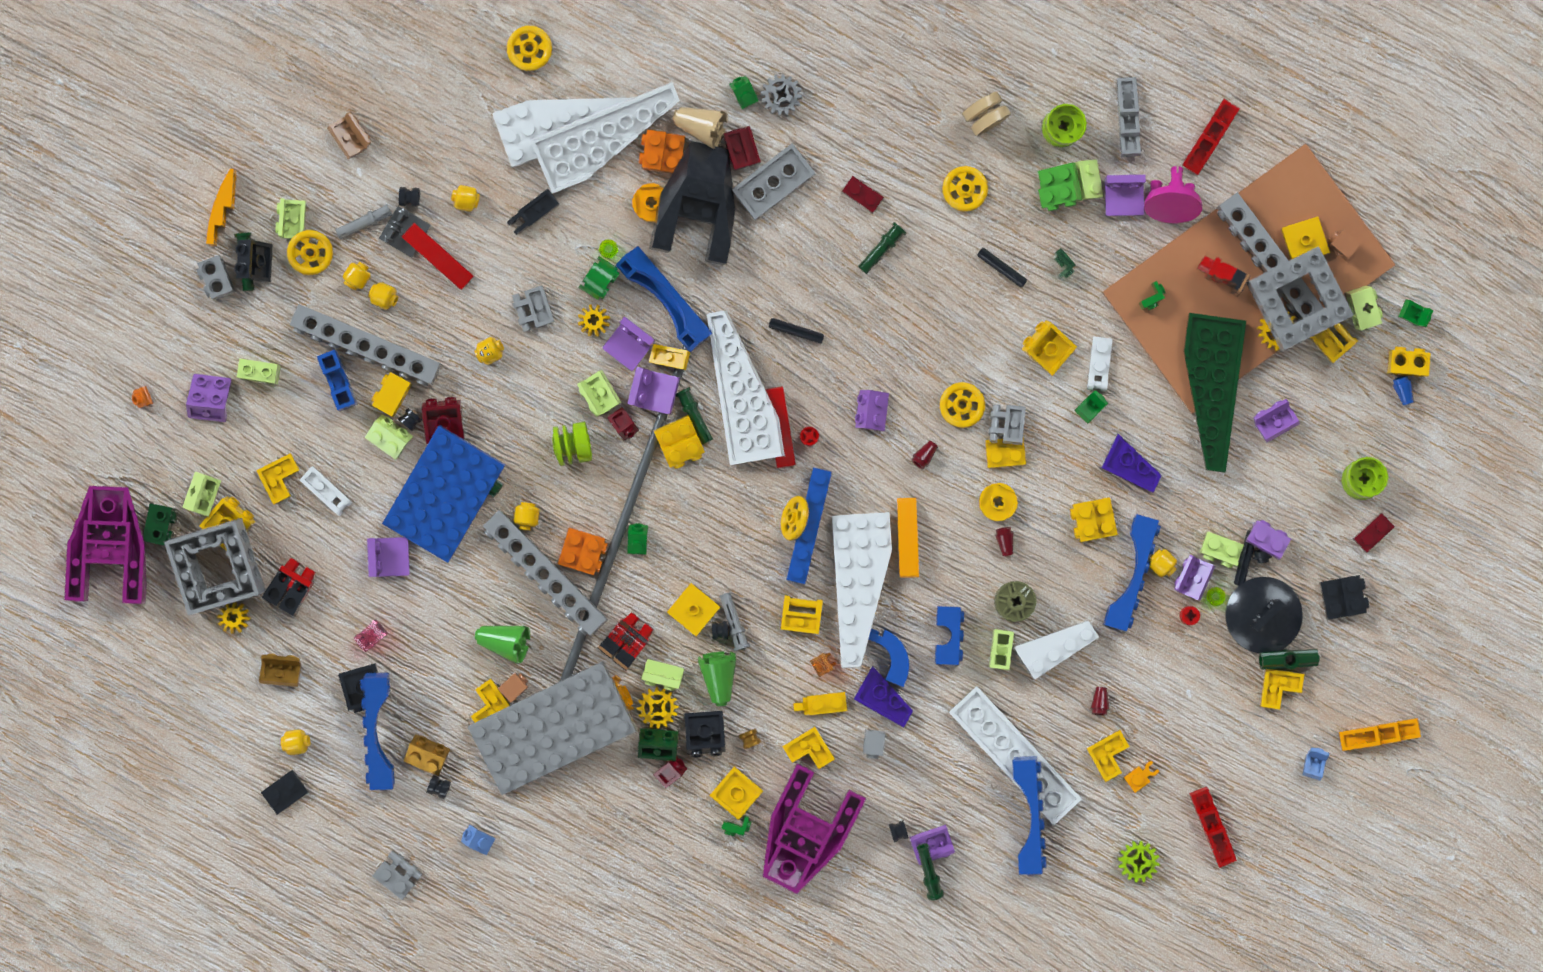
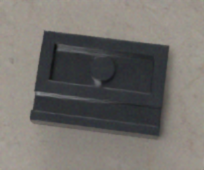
(284, 792)

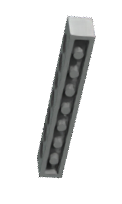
(1271, 250)
(304, 315)
(493, 528)

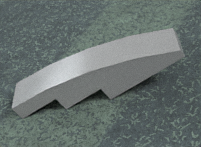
(1128, 117)

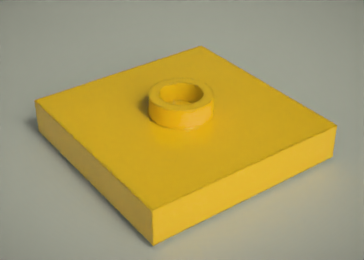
(1304, 237)
(693, 609)
(736, 793)

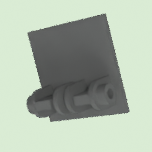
(397, 226)

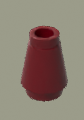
(924, 455)
(1005, 540)
(1100, 702)

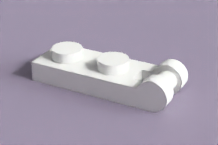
(1099, 363)
(325, 490)

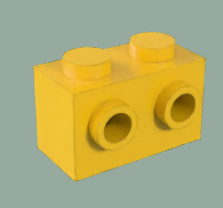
(391, 394)

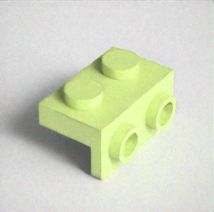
(1089, 179)
(291, 218)
(598, 393)
(388, 436)
(662, 674)

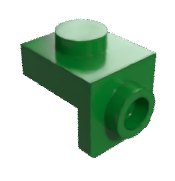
(743, 92)
(1151, 302)
(1415, 313)
(1091, 406)
(637, 539)
(733, 829)

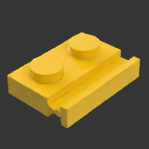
(1004, 454)

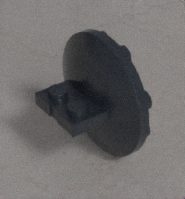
(1263, 615)

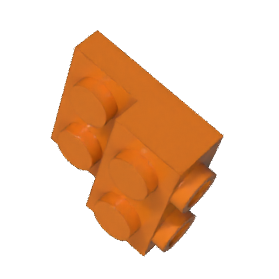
(661, 151)
(582, 551)

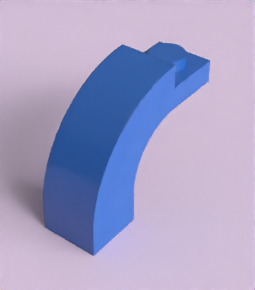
(899, 658)

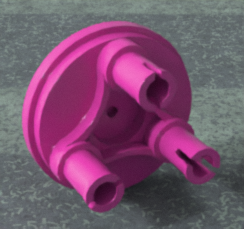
(1174, 202)

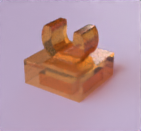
(822, 664)

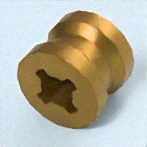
(749, 738)

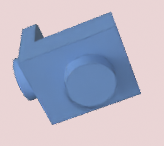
(1315, 763)
(477, 840)

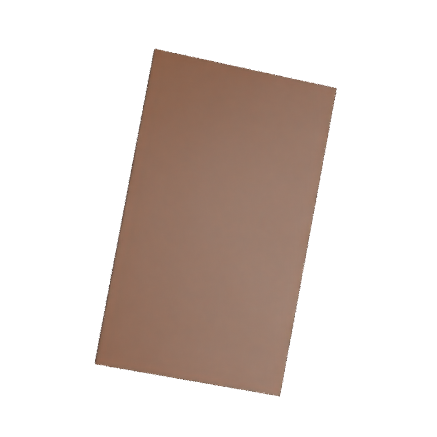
(1280, 197)

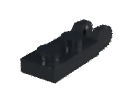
(534, 210)

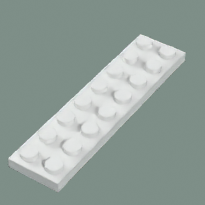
(1004, 742)

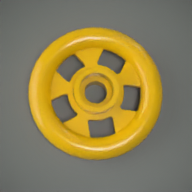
(517, 59)
(961, 172)
(323, 261)
(976, 396)
(794, 518)

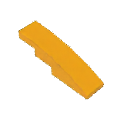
(224, 200)
(907, 538)
(1380, 734)

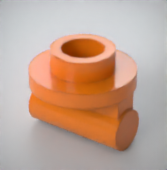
(142, 397)

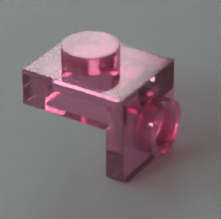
(370, 636)

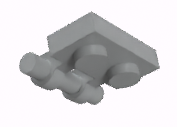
(538, 306)
(1014, 424)
(393, 879)

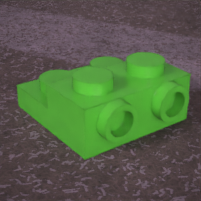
(1059, 186)

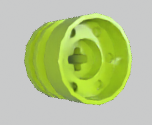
(1060, 115)
(572, 443)
(1368, 468)

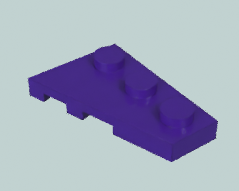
(1129, 465)
(883, 699)

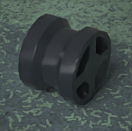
(410, 419)
(720, 630)
(898, 831)

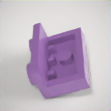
(871, 410)
(1275, 420)
(1268, 539)
(1194, 577)
(938, 841)

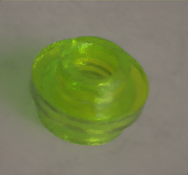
(608, 242)
(1221, 599)

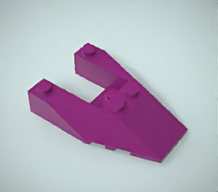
(106, 534)
(800, 841)

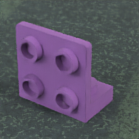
(1124, 195)
(628, 344)
(653, 391)
(208, 398)
(388, 557)

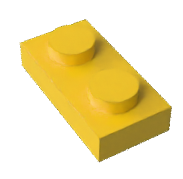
(669, 357)

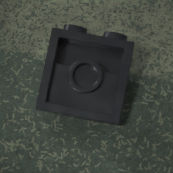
(254, 260)
(1344, 597)
(351, 686)
(705, 733)

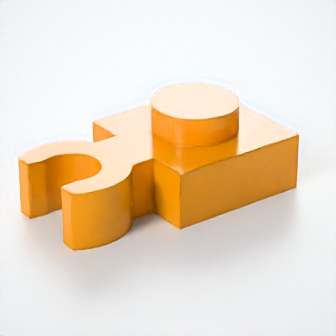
(1139, 778)

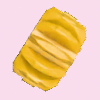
(599, 324)
(232, 624)

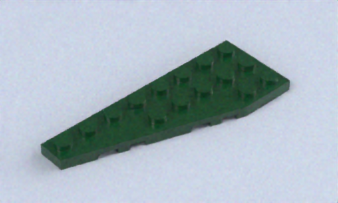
(1213, 367)

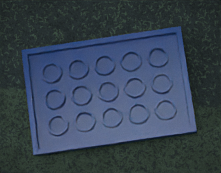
(443, 494)

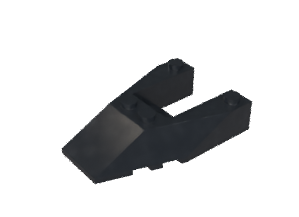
(700, 192)

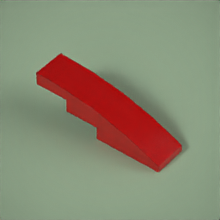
(1211, 136)
(437, 256)
(778, 401)
(1213, 827)

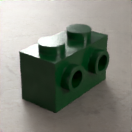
(159, 524)
(658, 744)

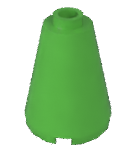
(505, 641)
(718, 675)

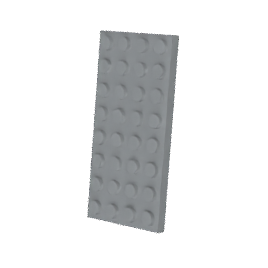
(552, 728)

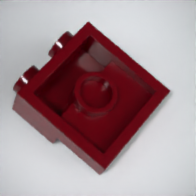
(442, 413)

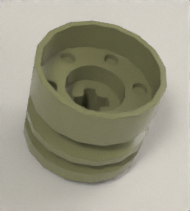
(1005, 606)

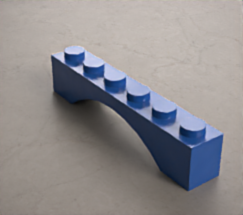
(640, 269)
(1142, 534)
(805, 543)
(381, 770)
(1026, 776)

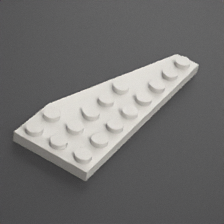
(537, 117)
(584, 146)
(747, 412)
(861, 564)

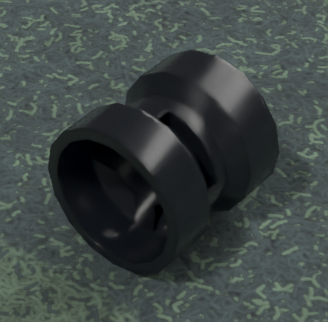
(407, 196)
(438, 787)

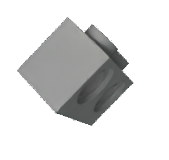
(220, 275)
(873, 743)

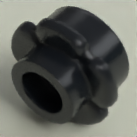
(1261, 556)

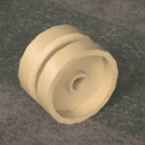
(986, 113)

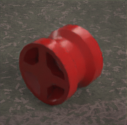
(807, 434)
(1189, 618)

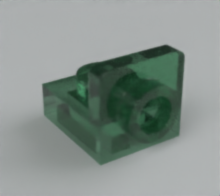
(1063, 259)

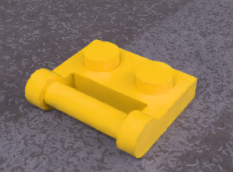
(1330, 344)
(801, 621)

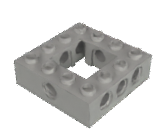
(1283, 330)
(189, 576)

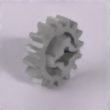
(774, 90)

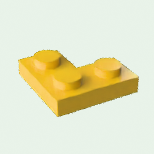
(273, 475)
(1275, 683)
(492, 698)
(811, 743)
(1103, 752)

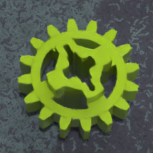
(1146, 862)

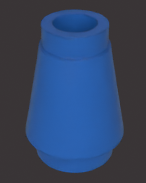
(1403, 389)

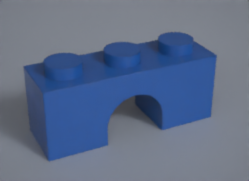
(338, 380)
(950, 652)

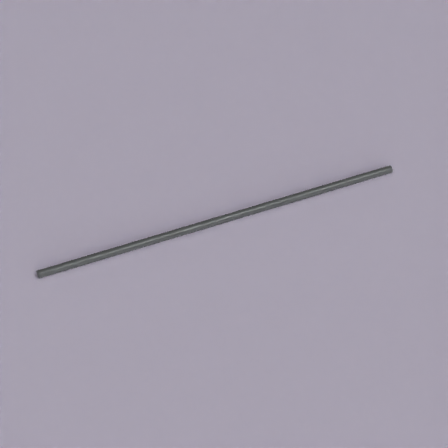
(618, 534)

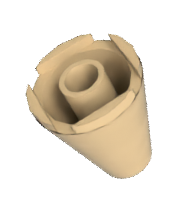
(702, 124)

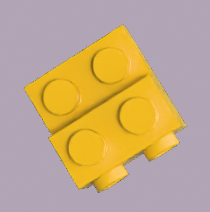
(1048, 347)
(679, 442)
(226, 511)
(1093, 520)

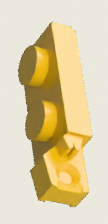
(822, 704)

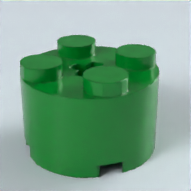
(598, 278)

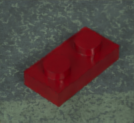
(862, 194)
(1373, 532)

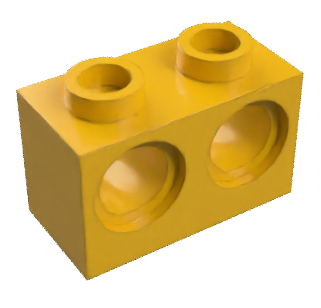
(1408, 367)

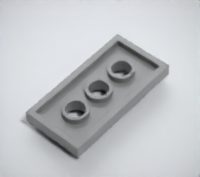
(773, 168)

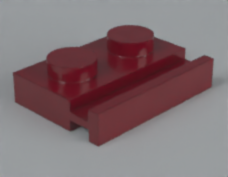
(741, 148)

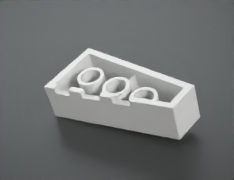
(1050, 650)

